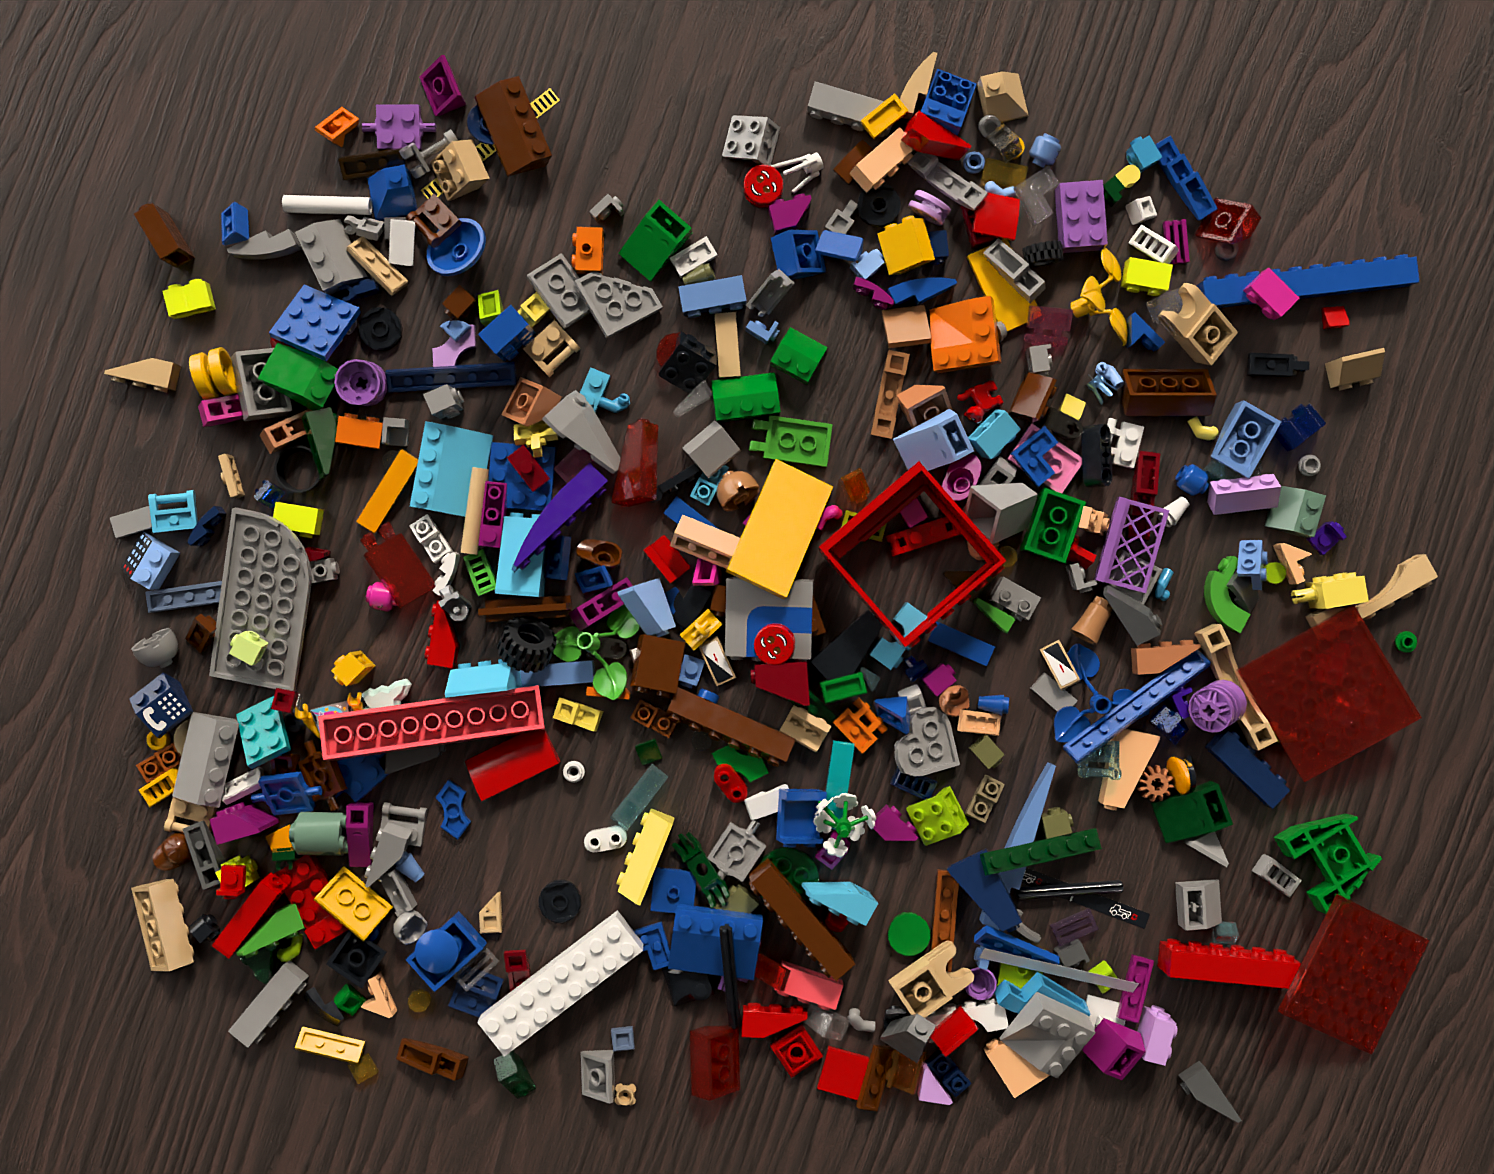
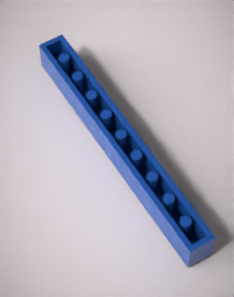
(1319, 280)

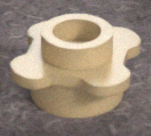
(625, 1100)

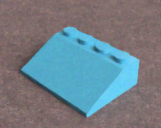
(446, 467)

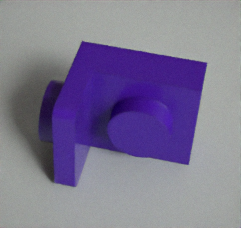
(1327, 536)
(1178, 704)

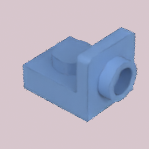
(759, 331)
(690, 671)

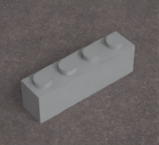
(841, 106)
(268, 1003)

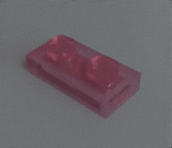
(573, 464)

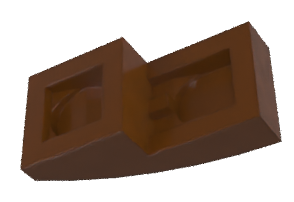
(847, 164)

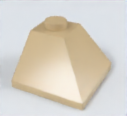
(1002, 96)

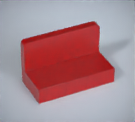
(667, 559)
(953, 1031)

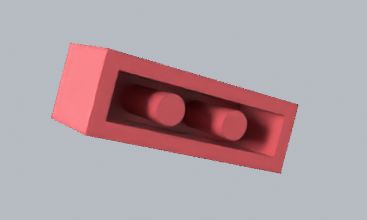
(812, 987)

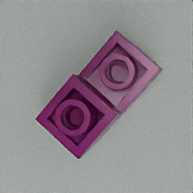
(879, 296)

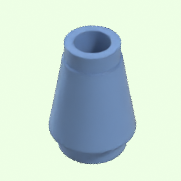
(409, 867)

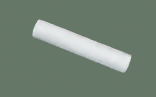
(327, 205)

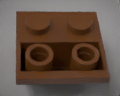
(1032, 397)

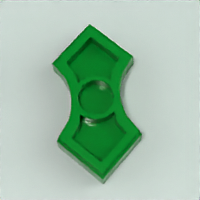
(747, 765)

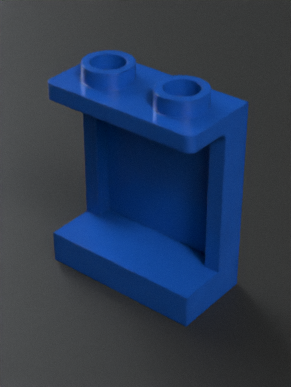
(796, 817)

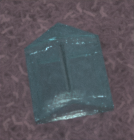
(1215, 470)
(1225, 933)

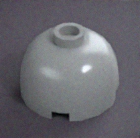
(157, 649)

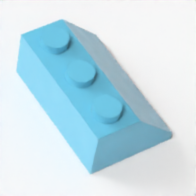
(482, 679)

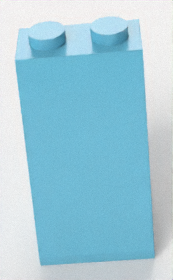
(529, 580)

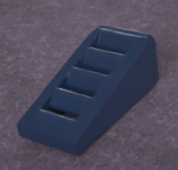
(897, 777)

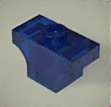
(1170, 724)

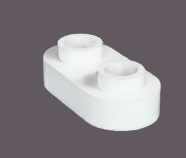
(605, 839)

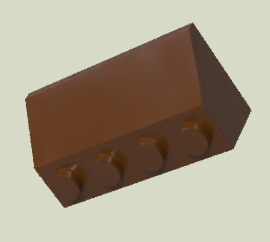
(513, 126)
(1167, 392)

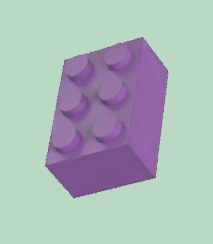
(1081, 216)

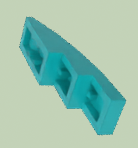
(839, 773)

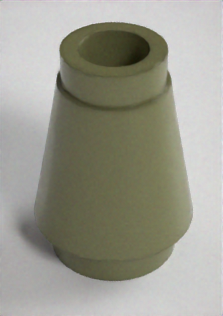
(700, 274)

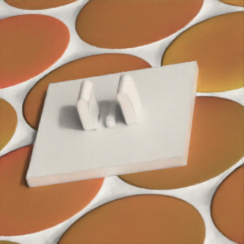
(1102, 1008)

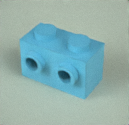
(994, 434)

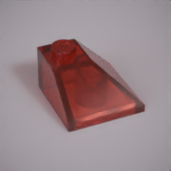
(1229, 223)

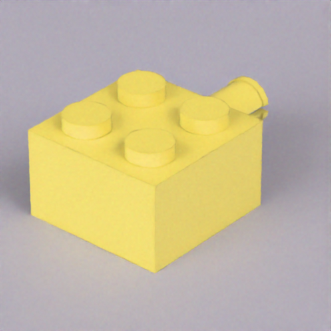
(1333, 591)

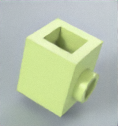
(248, 647)

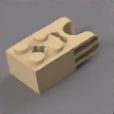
(1199, 326)
(930, 975)

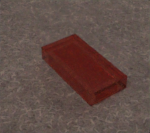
(771, 972)

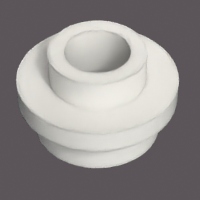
(573, 778)

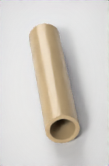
(474, 511)

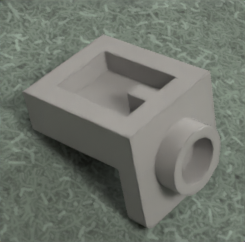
(602, 209)
(1076, 576)

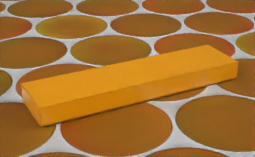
(388, 491)

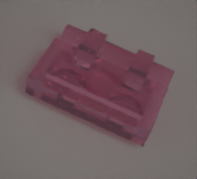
(1048, 318)

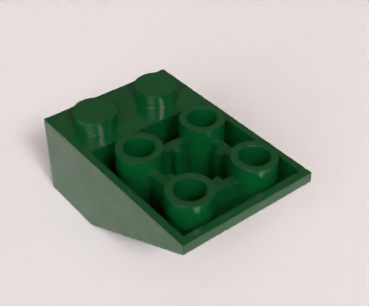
(1192, 813)

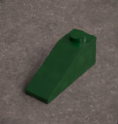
(321, 434)

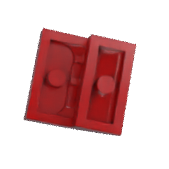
(997, 217)

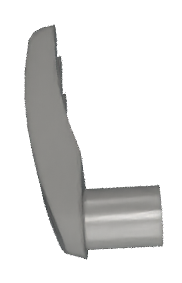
(1027, 932)

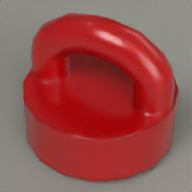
(835, 922)

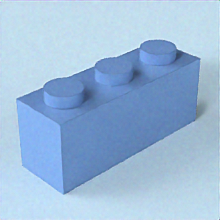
(712, 296)

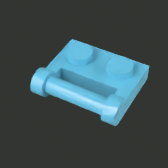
(173, 519)

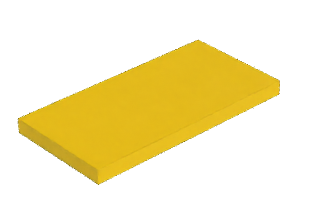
(779, 529)

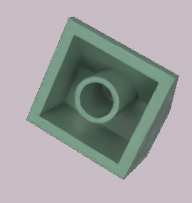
(1296, 512)

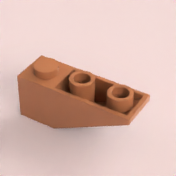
(1158, 658)

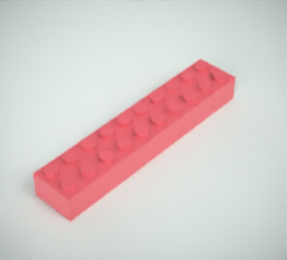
(430, 723)

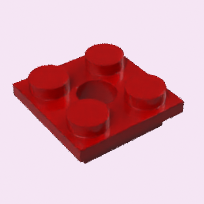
(796, 1038)

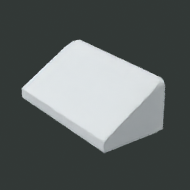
(401, 242)

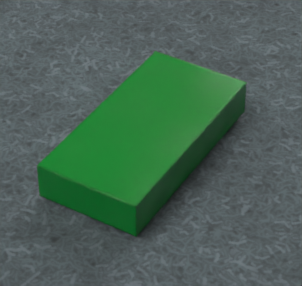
(843, 687)

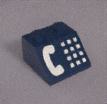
(161, 704)

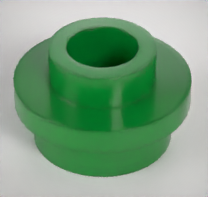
(1400, 638)

